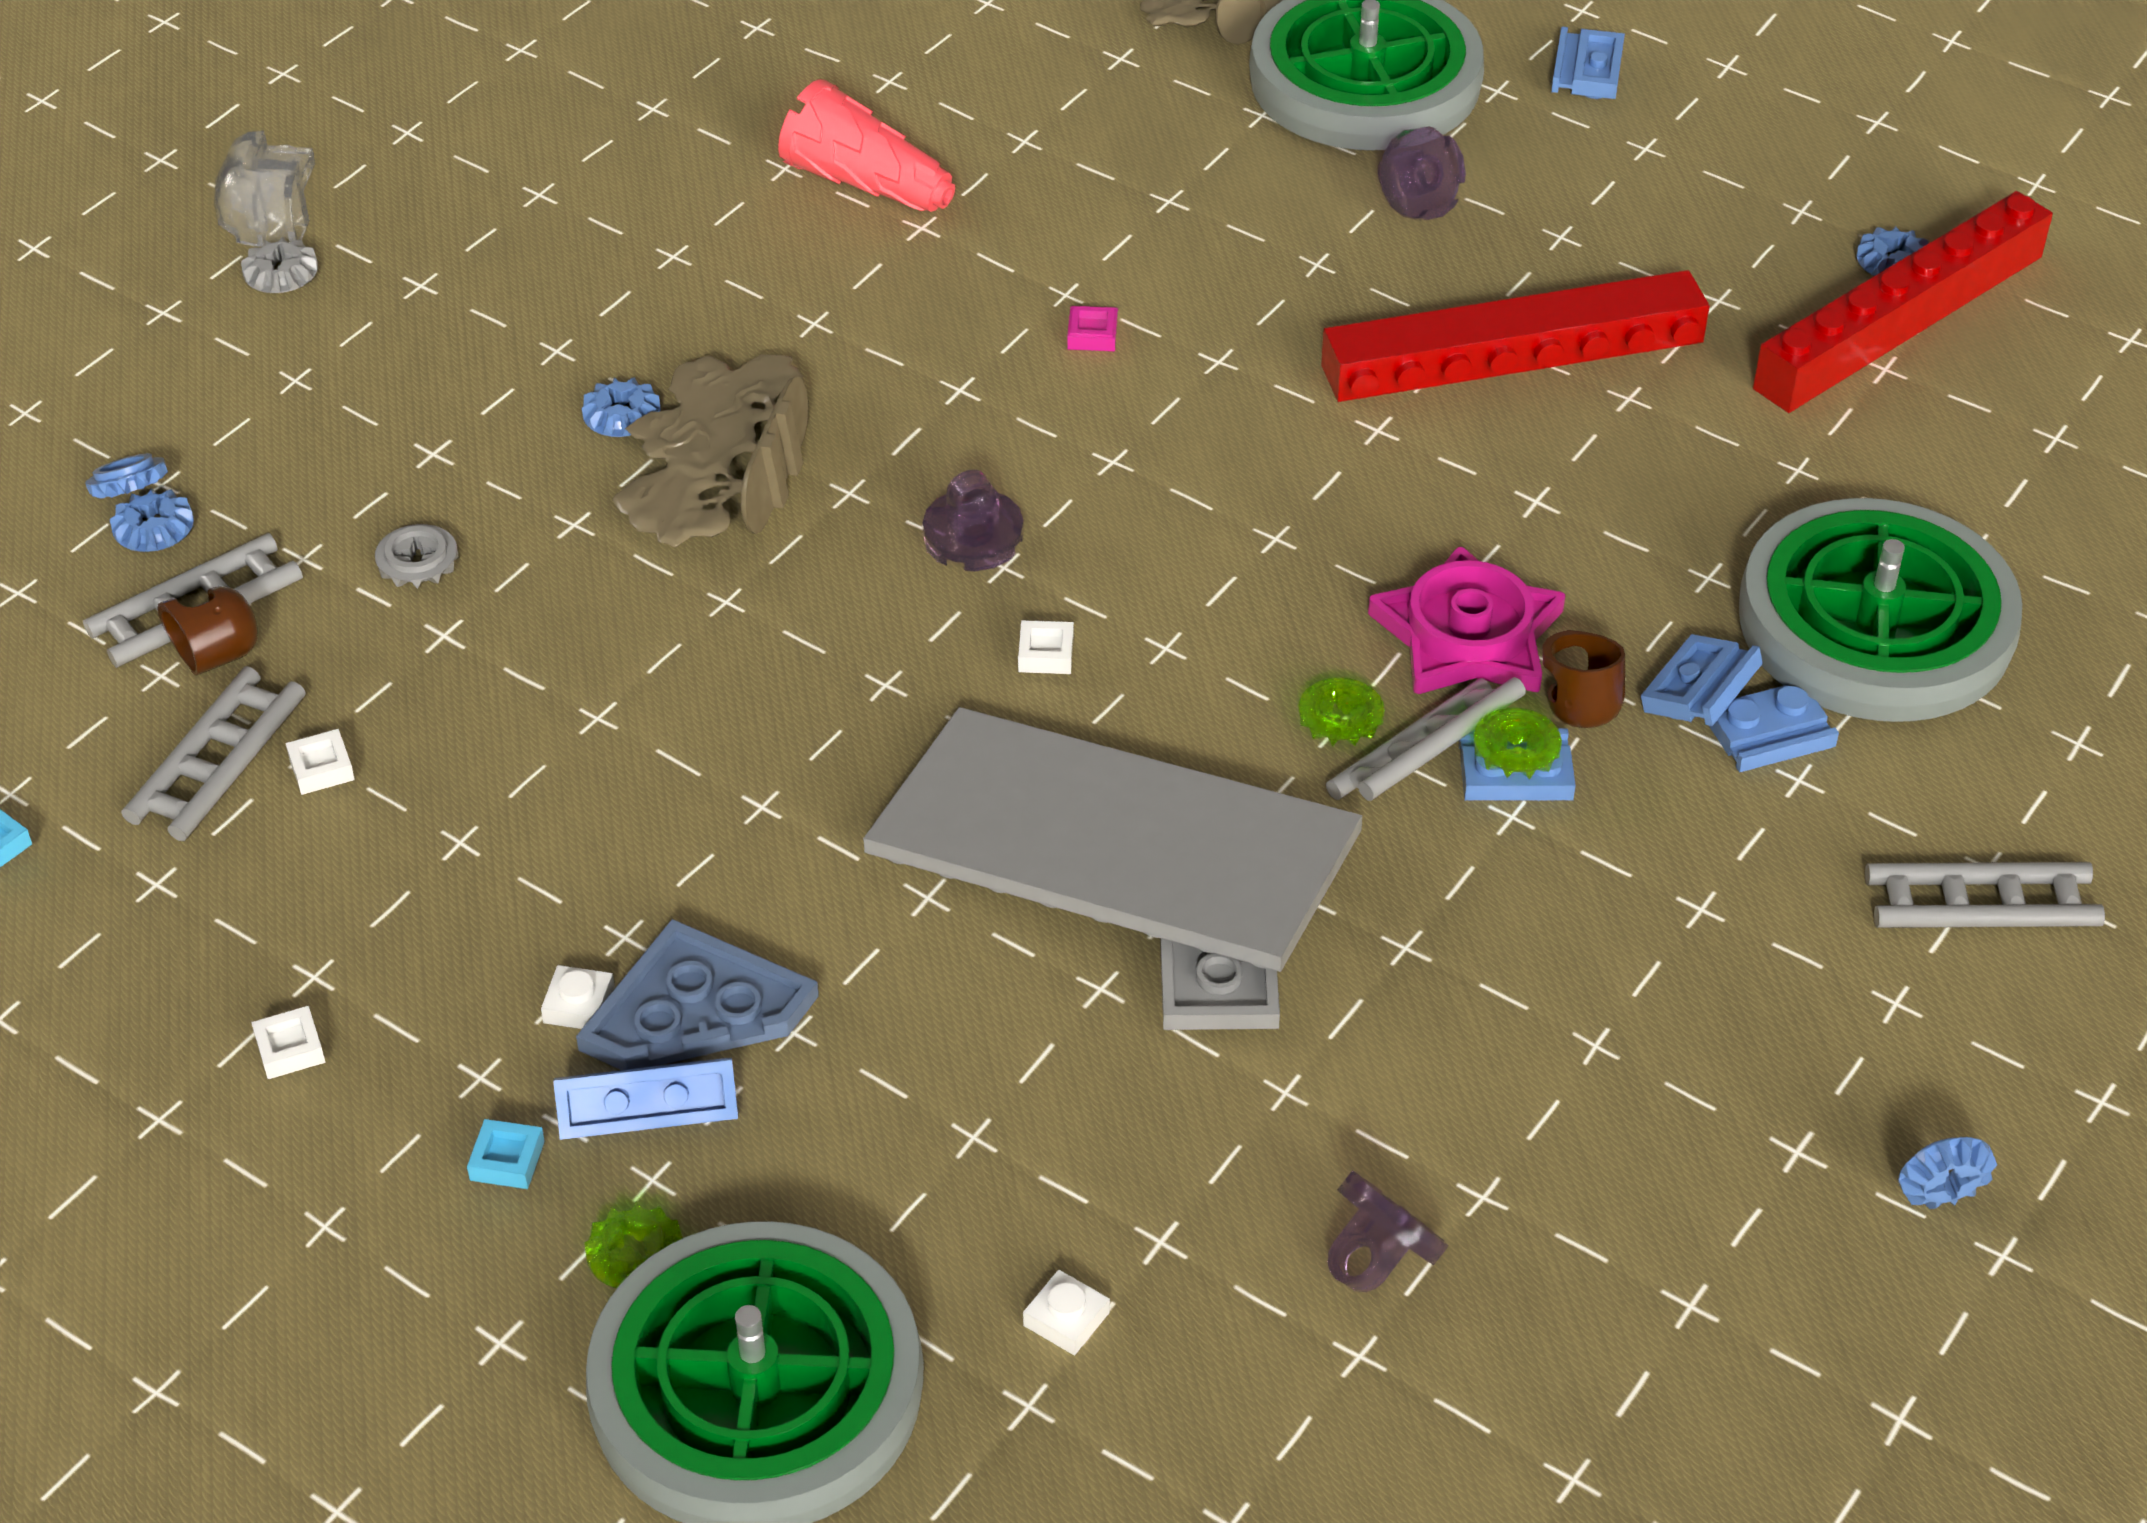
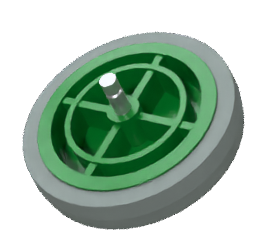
(1365, 68)
(1880, 609)
(754, 1375)

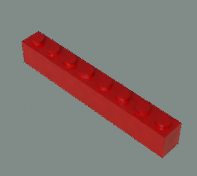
(1901, 301)
(1513, 335)

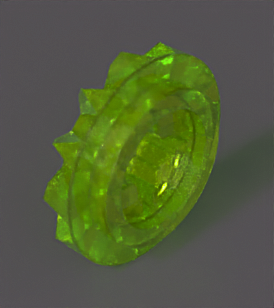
(1353, 699)
(1517, 726)
(606, 1250)

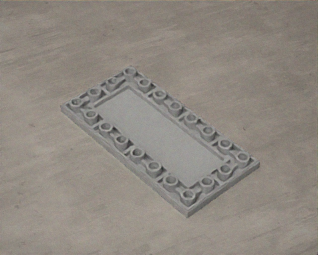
(1117, 837)

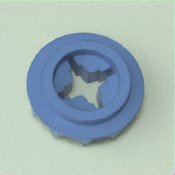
(1875, 247)
(612, 420)
(126, 475)
(156, 532)
(1927, 1176)

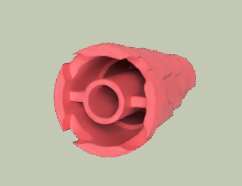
(849, 145)

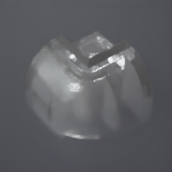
(263, 190)

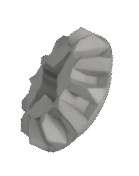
(296, 268)
(398, 548)

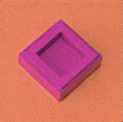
(1092, 328)

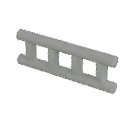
(207, 576)
(1424, 739)
(215, 777)
(2008, 877)

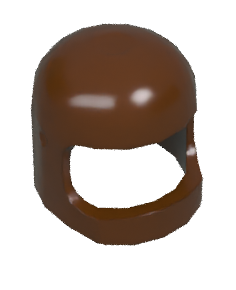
(212, 631)
(1590, 695)

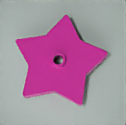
(1469, 623)

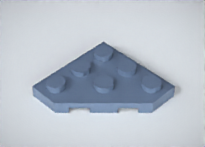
(694, 1000)

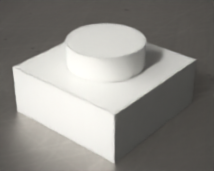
(1046, 647)
(320, 761)
(575, 996)
(288, 1042)
(1066, 1312)

